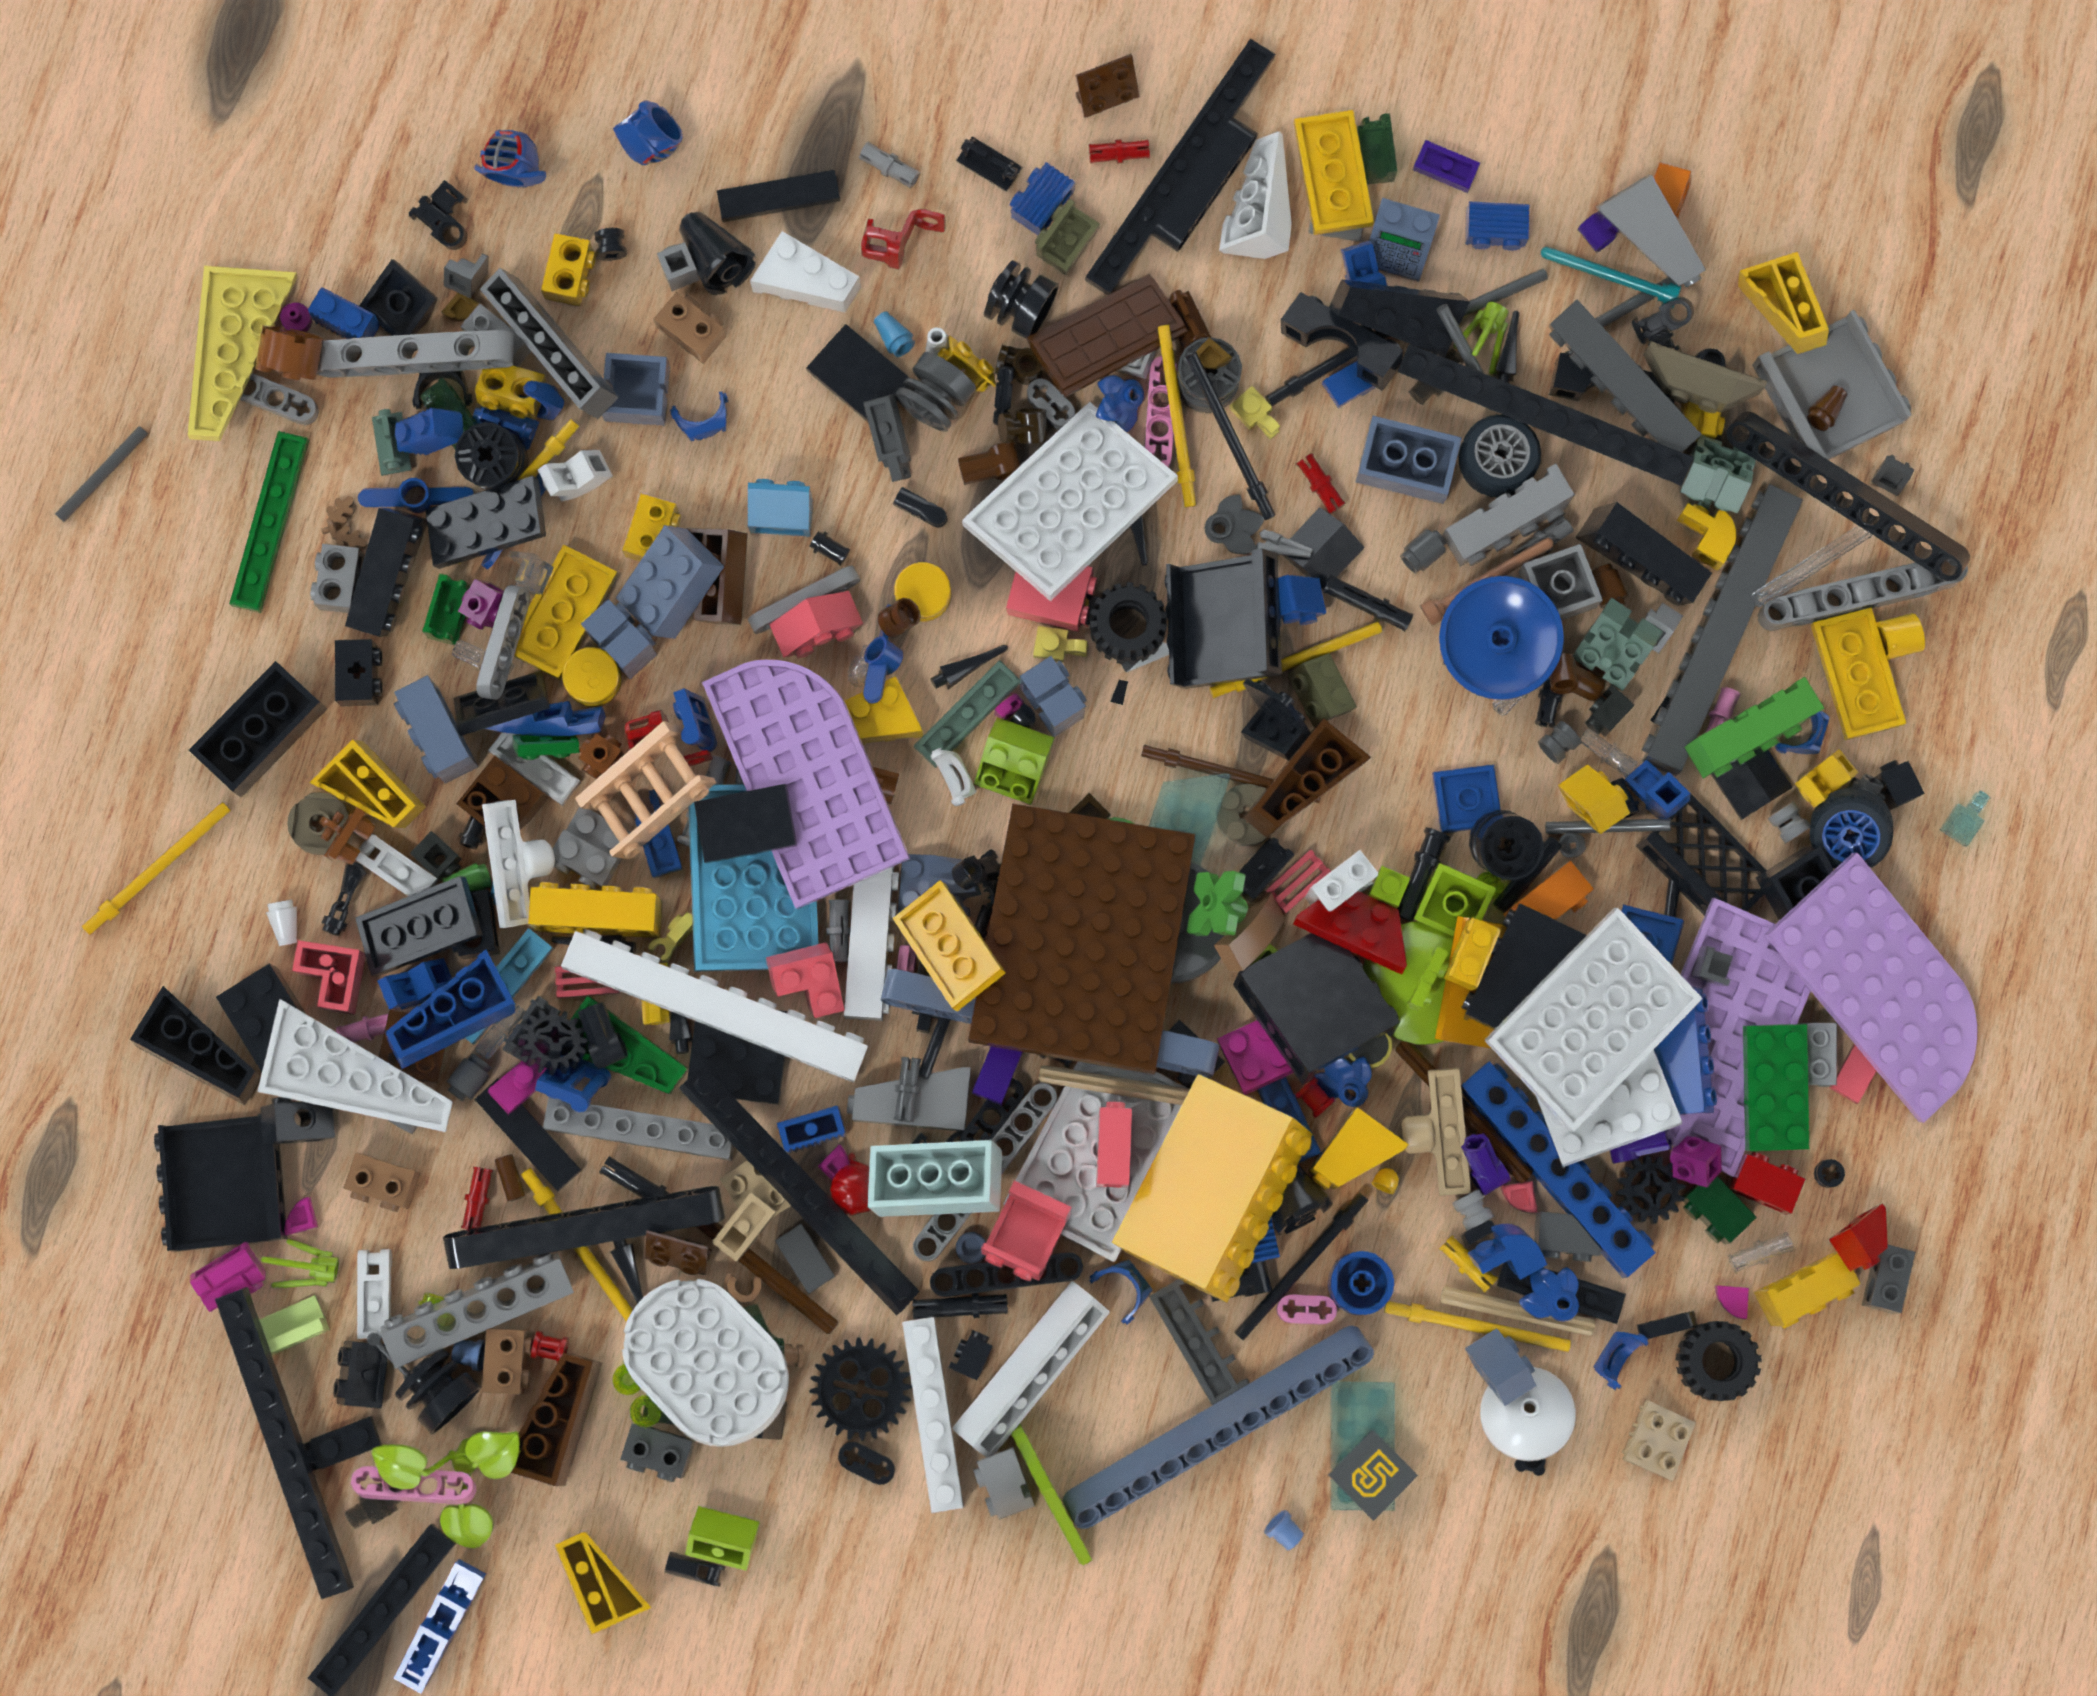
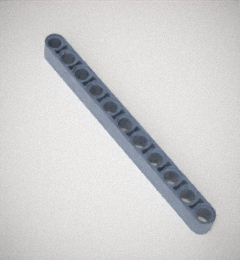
(922, 995)
(1217, 1427)

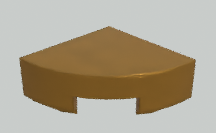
(459, 307)
(1213, 355)

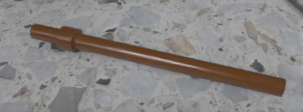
(1173, 758)

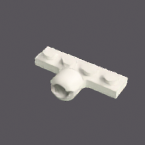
(513, 862)

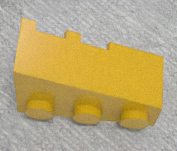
(1787, 301)
(886, 719)
(369, 784)
(1806, 1290)
(597, 1584)

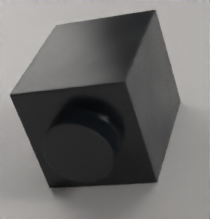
(1899, 784)

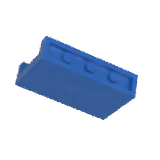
(1687, 1062)

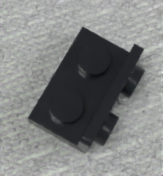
(361, 1375)

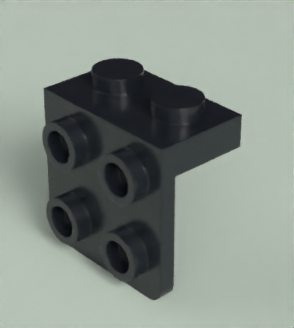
(1276, 723)

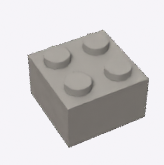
(1565, 580)

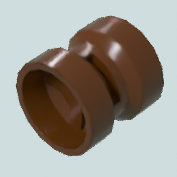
(899, 617)

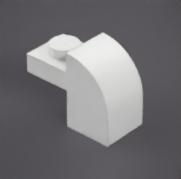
(576, 476)

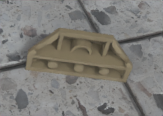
(1699, 380)

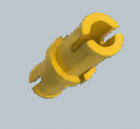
(1463, 1261)

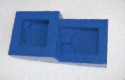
(1346, 386)

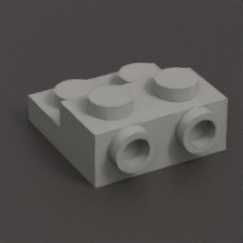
(586, 849)

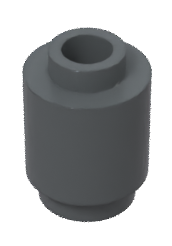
(1423, 550)
(468, 1077)

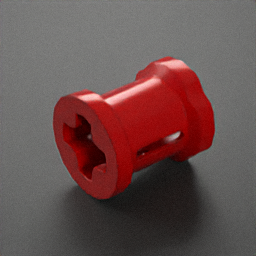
(1315, 1097)
(549, 1347)

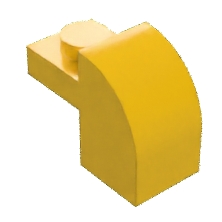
(1717, 533)
(1826, 778)

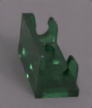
(1377, 149)
(444, 397)

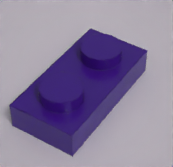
(1446, 166)

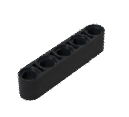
(1205, 184)
(991, 1281)

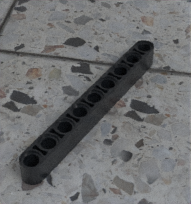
(1863, 496)
(583, 1227)

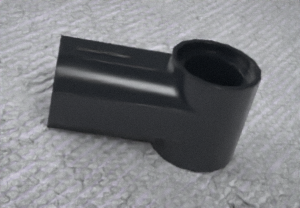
(605, 1043)
(1253, 1281)

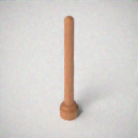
(1436, 609)

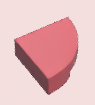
(1520, 1196)

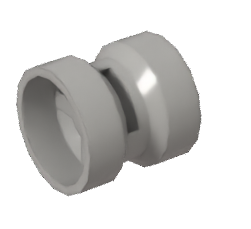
(1793, 828)
(1472, 1208)

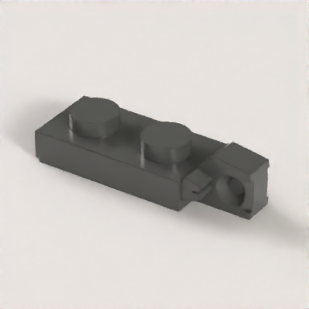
(889, 436)

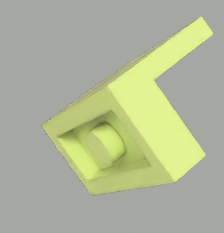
(294, 1325)

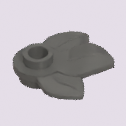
(1238, 525)

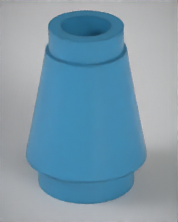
(894, 335)

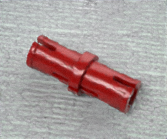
(1119, 151)
(1321, 483)
(477, 1198)

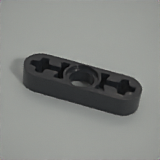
(1011, 1105)

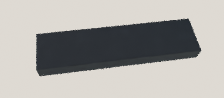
(778, 195)
(532, 1141)
(1592, 1298)

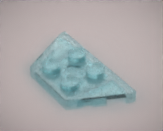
(1191, 808)

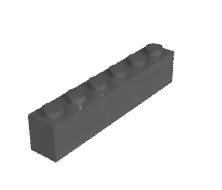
(549, 343)
(1622, 378)

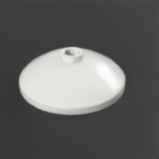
(1530, 1434)

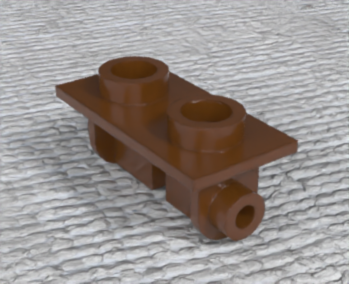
(1188, 312)

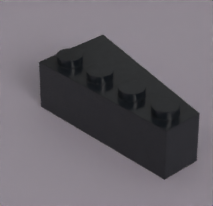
(385, 571)

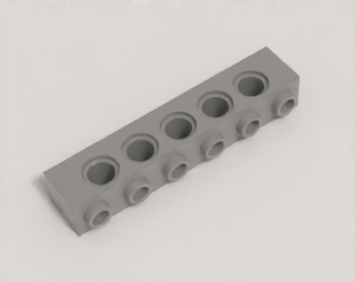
(638, 1129)
(405, 1349)

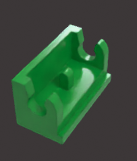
(443, 619)

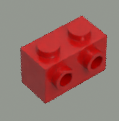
(1767, 1183)

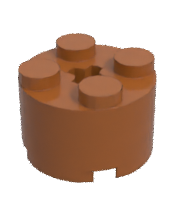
(289, 352)

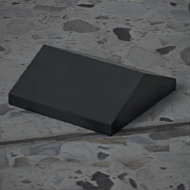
(399, 301)
(1331, 543)
(1753, 783)

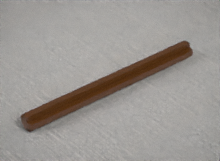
(1472, 1119)
(780, 1284)

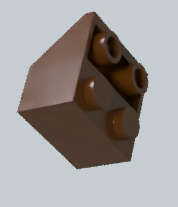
(502, 783)

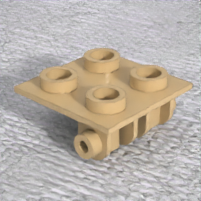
(747, 1179)
(1658, 1440)

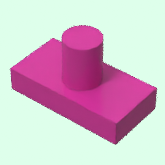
(515, 1086)

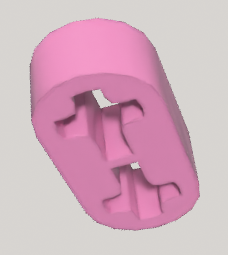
(1306, 1317)

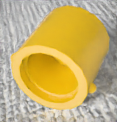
(1901, 635)

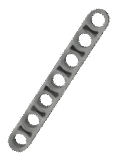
(1018, 1139)

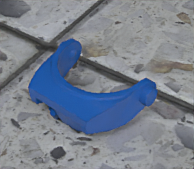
(548, 396)
(706, 428)
(1814, 743)
(1130, 1271)
(1629, 1343)

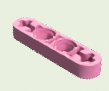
(1158, 414)
(415, 1494)

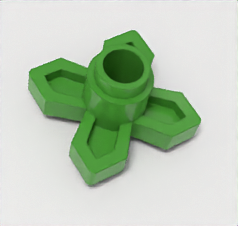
(1219, 904)

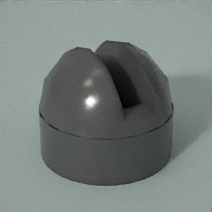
(1569, 838)

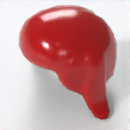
(851, 1187)

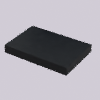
(855, 370)
(520, 698)
(745, 823)

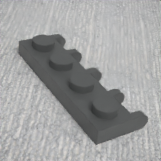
(1195, 1342)

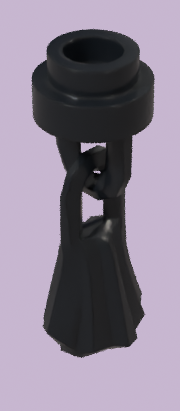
(352, 877)

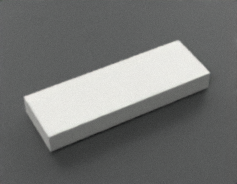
(541, 772)

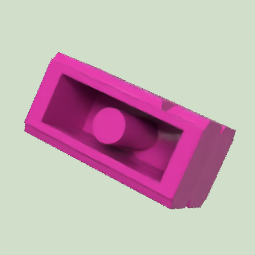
(228, 1274)

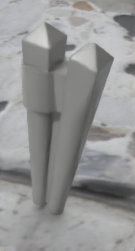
(1282, 546)

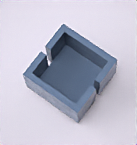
(640, 386)
(614, 632)
(1049, 689)

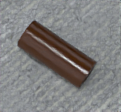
(510, 1177)

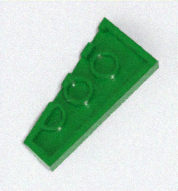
(645, 1059)

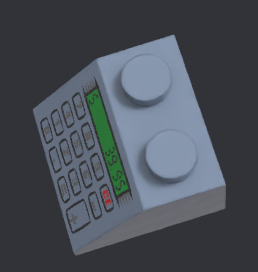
(1402, 238)

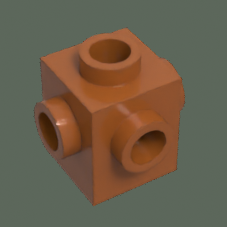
(590, 749)

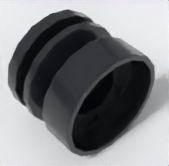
(1017, 298)
(507, 449)
(1522, 850)
(437, 1390)

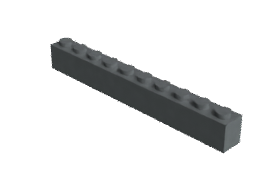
(1722, 629)

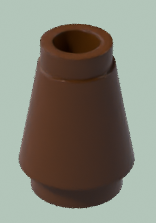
(1826, 409)

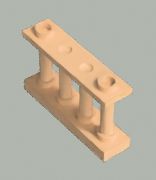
(620, 778)

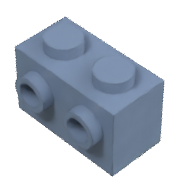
(1501, 1366)

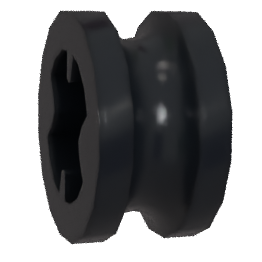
(1839, 1169)

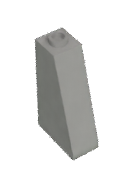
(1652, 227)
(937, 1106)

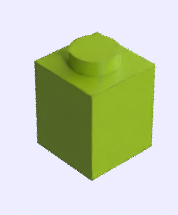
(1389, 887)

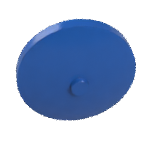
(1501, 638)

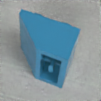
(779, 508)

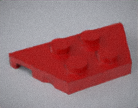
(1361, 927)

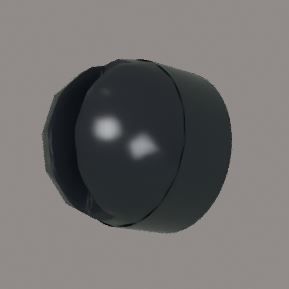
(1024, 716)

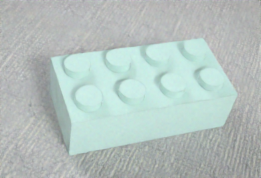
(935, 1178)

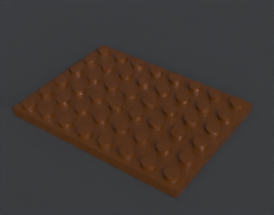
(1084, 937)

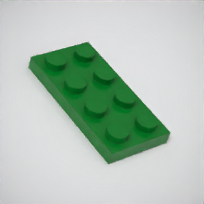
(1776, 1087)

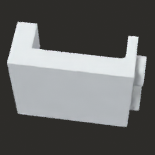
(1343, 882)

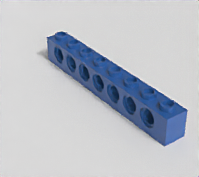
(1639, 1244)

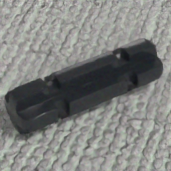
(1003, 391)

